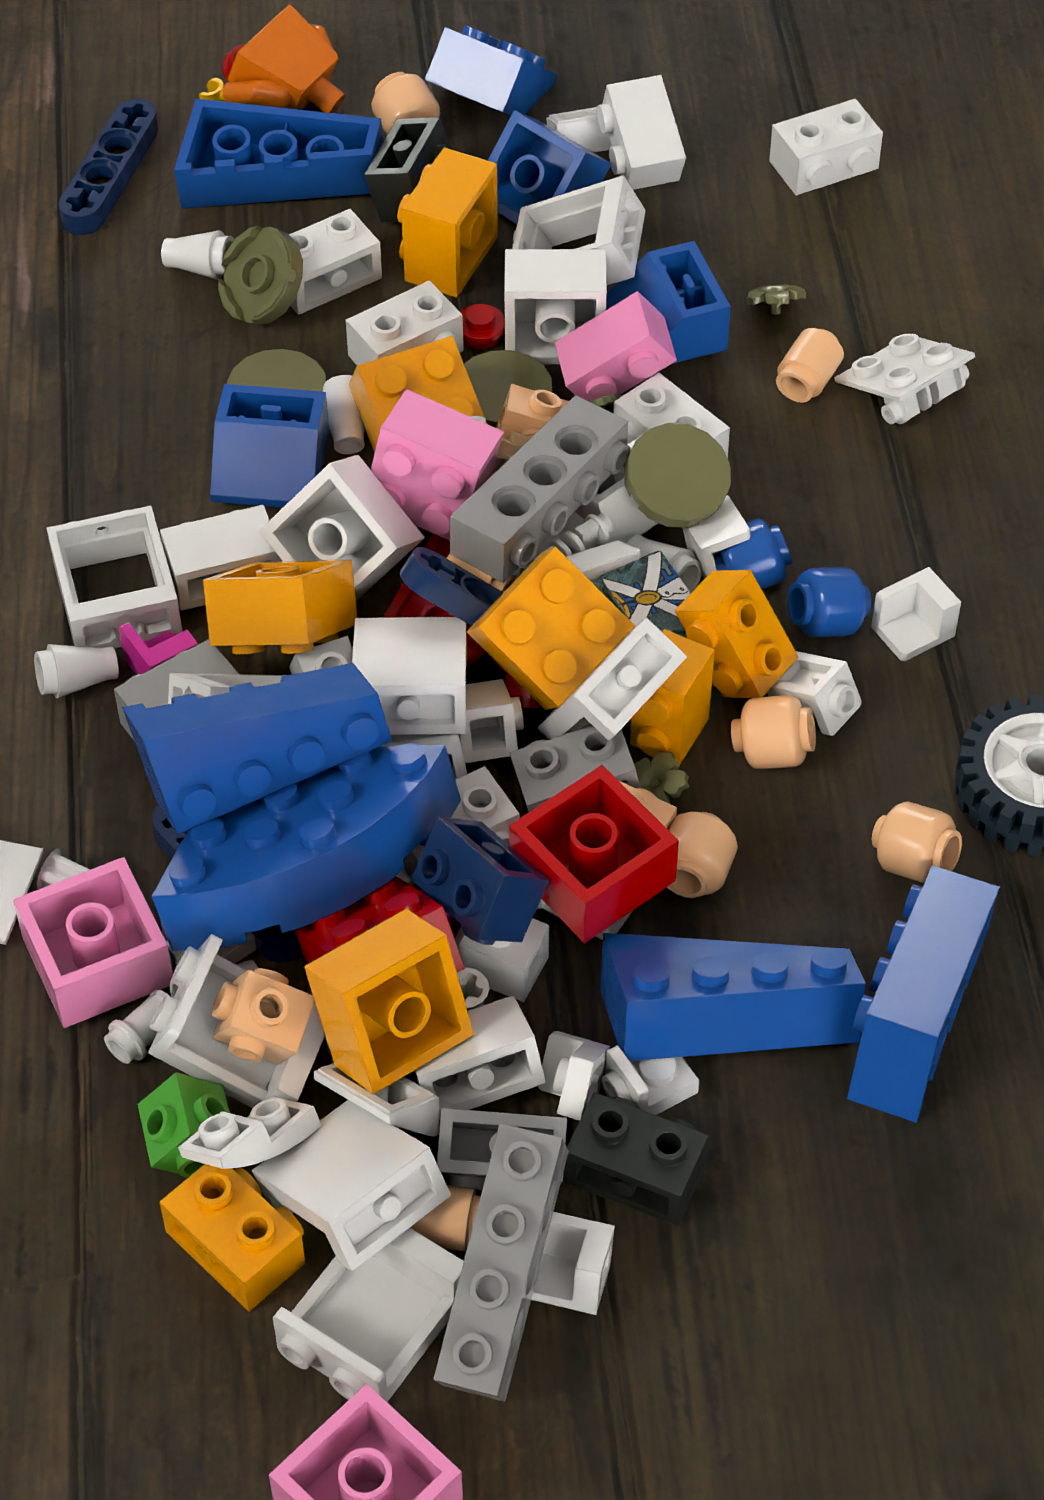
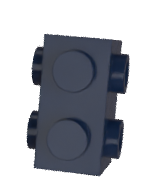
(479, 880)

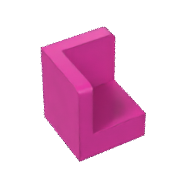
(147, 655)

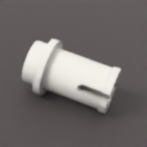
(131, 1036)

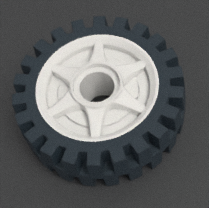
(1003, 774)

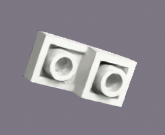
(240, 1141)

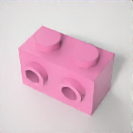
(616, 349)

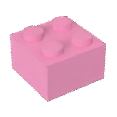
(433, 459)
(94, 942)
(366, 1455)

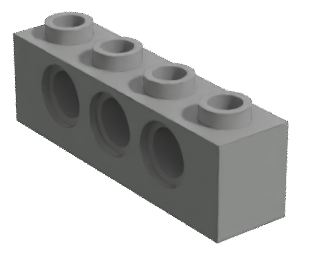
(539, 489)
(501, 1262)

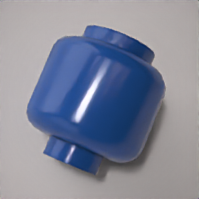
(762, 554)
(828, 602)

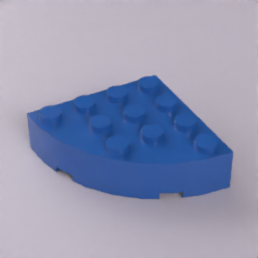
(305, 847)

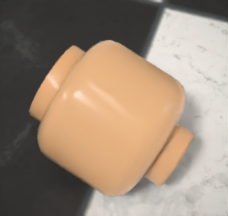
(403, 98)
(774, 732)
(915, 839)
(703, 853)

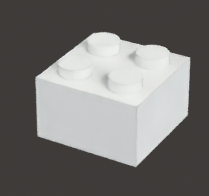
(550, 297)
(344, 517)

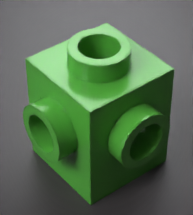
(174, 1115)

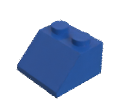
(540, 164)

